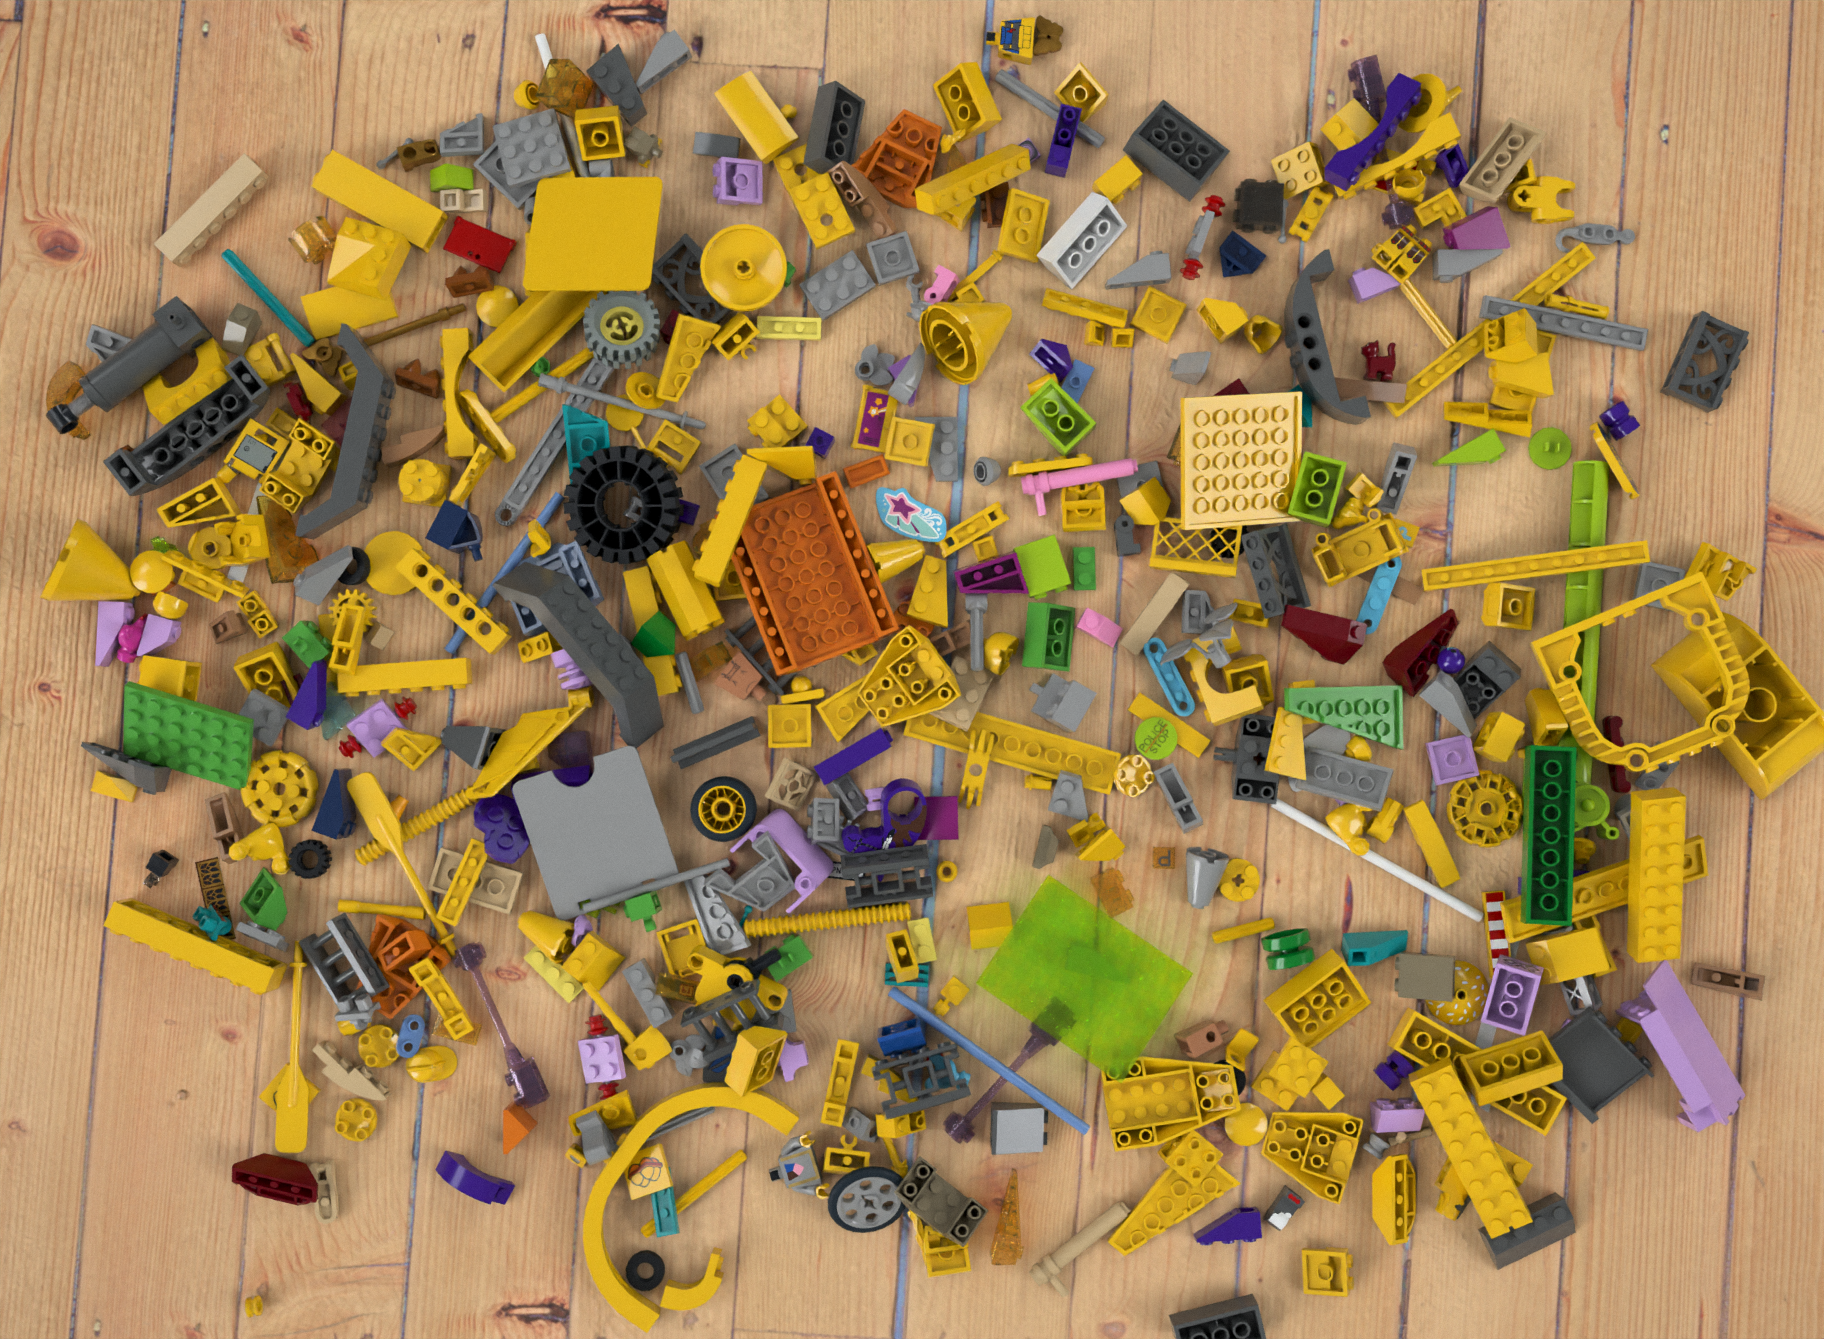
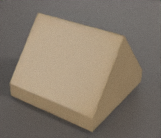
(379, 635)

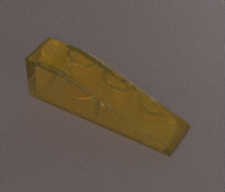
(287, 552)
(1007, 1238)

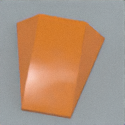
(901, 158)
(401, 981)

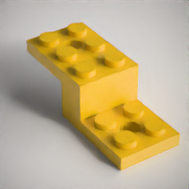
(814, 198)

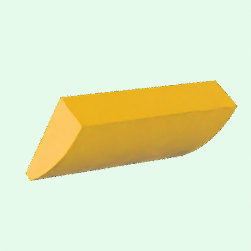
(756, 116)
(338, 305)

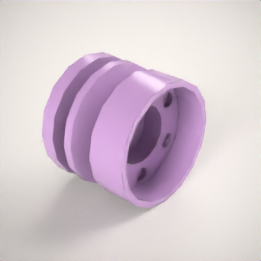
(576, 676)

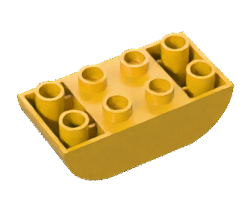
(1780, 722)

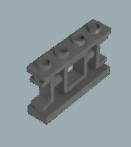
(886, 862)
(925, 1097)

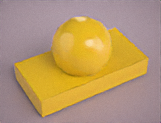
(801, 687)

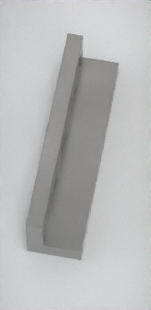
(1585, 984)

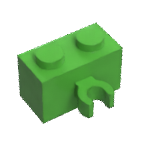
(308, 643)
(643, 907)
(793, 953)

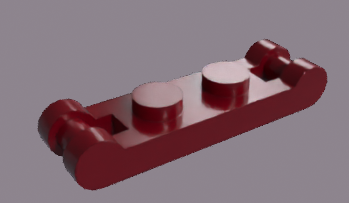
(1616, 772)

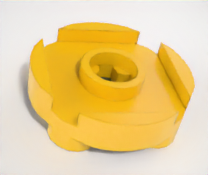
(199, 542)
(1250, 880)

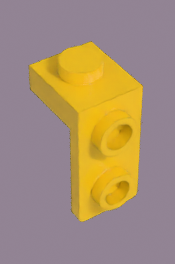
(538, 647)

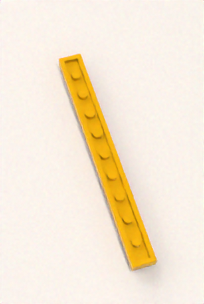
(1536, 565)

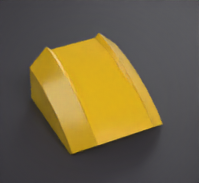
(1508, 606)
(1246, 672)

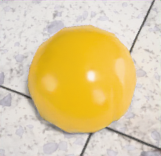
(1409, 183)
(169, 606)

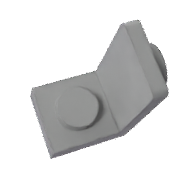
(1656, 778)

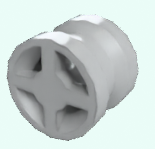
(1376, 1146)

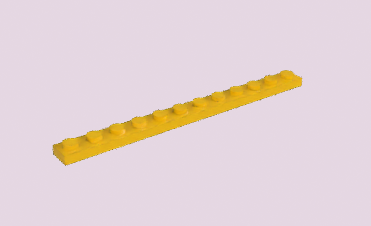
(1474, 340)

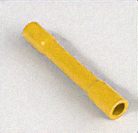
(356, 907)

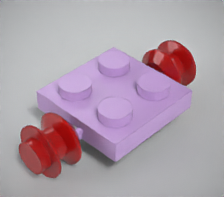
(374, 725)
(602, 1057)

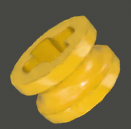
(253, 1306)

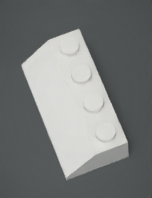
(1082, 239)

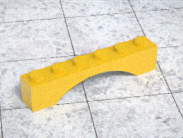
(1438, 135)
(456, 346)

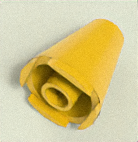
(894, 556)
(548, 934)

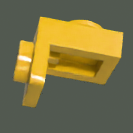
(1364, 490)

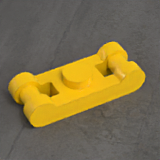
(1310, 214)

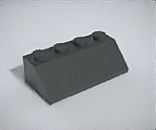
(833, 127)
(1550, 1224)

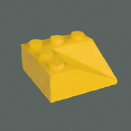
(367, 258)

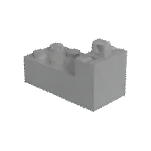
(1062, 702)

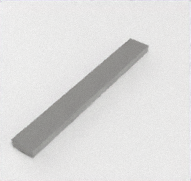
(1569, 323)

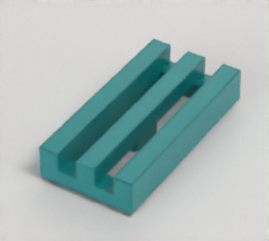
(908, 983)

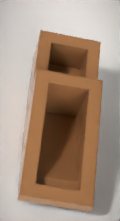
(412, 446)
(223, 824)

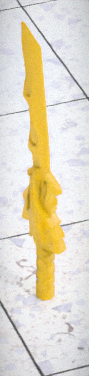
(902, 1170)

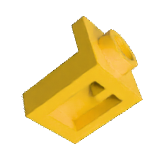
(539, 537)

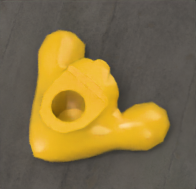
(1348, 824)
(263, 844)

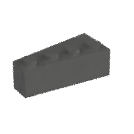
(1221, 1320)

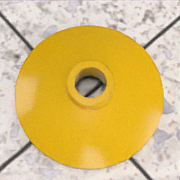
(642, 388)

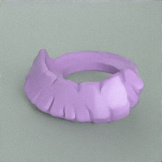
(581, 927)

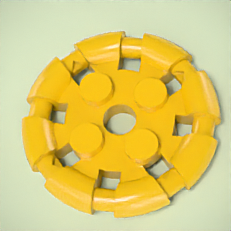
(267, 788)
(1472, 809)

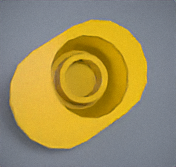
(432, 1064)

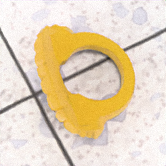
(948, 140)

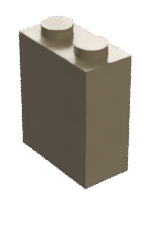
(1425, 976)

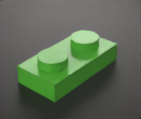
(1084, 568)

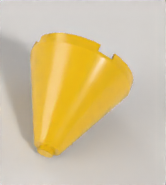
(963, 336)
(88, 570)

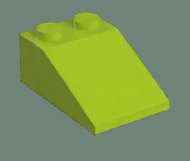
(1058, 417)

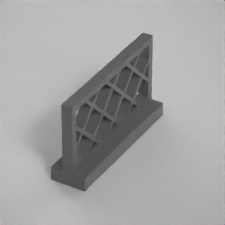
(716, 743)

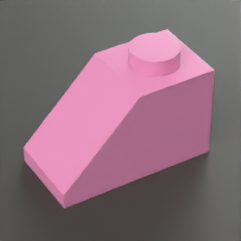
(1099, 627)

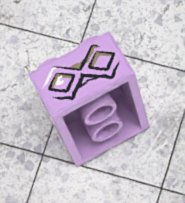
(1512, 994)

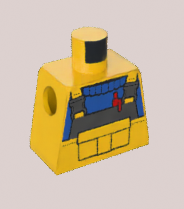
(1014, 40)

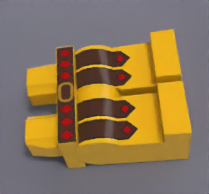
(1407, 247)

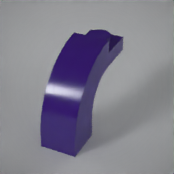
(469, 1180)

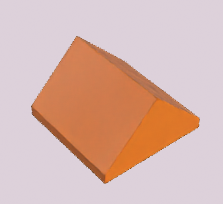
(516, 1126)

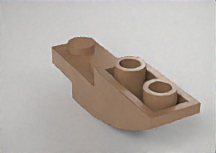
(860, 192)

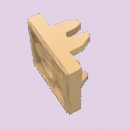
(808, 778)

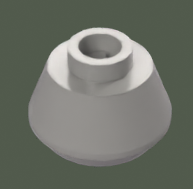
(986, 471)

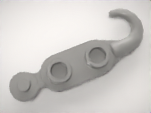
(1594, 234)

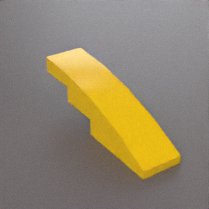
(1432, 843)

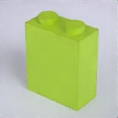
(1043, 567)

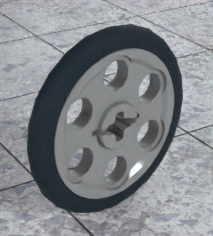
(851, 1184)

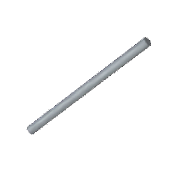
(656, 885)

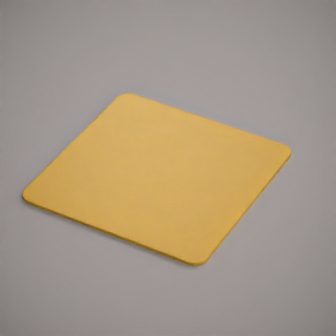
(593, 234)

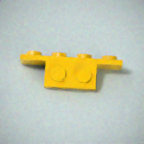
(202, 579)

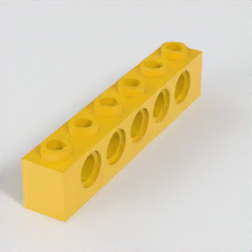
(410, 568)

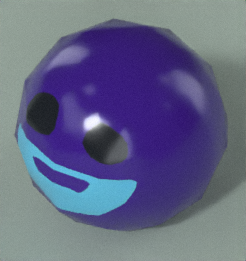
(1451, 660)

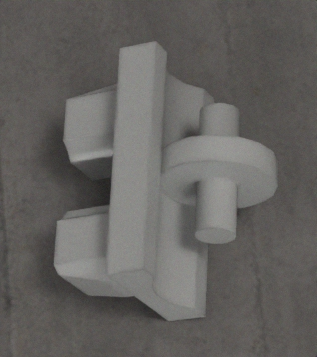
(359, 1013)

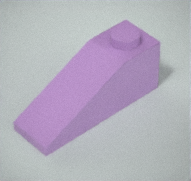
(111, 619)

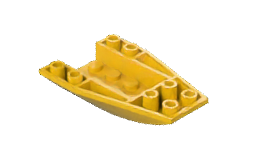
(1166, 1100)

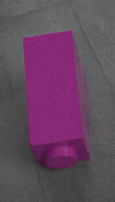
(1477, 231)

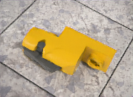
(1455, 1197)

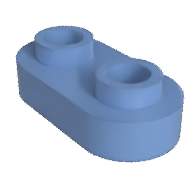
(410, 1036)

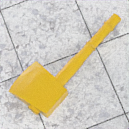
(641, 1050)

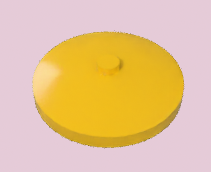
(743, 267)

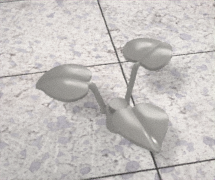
(1219, 631)

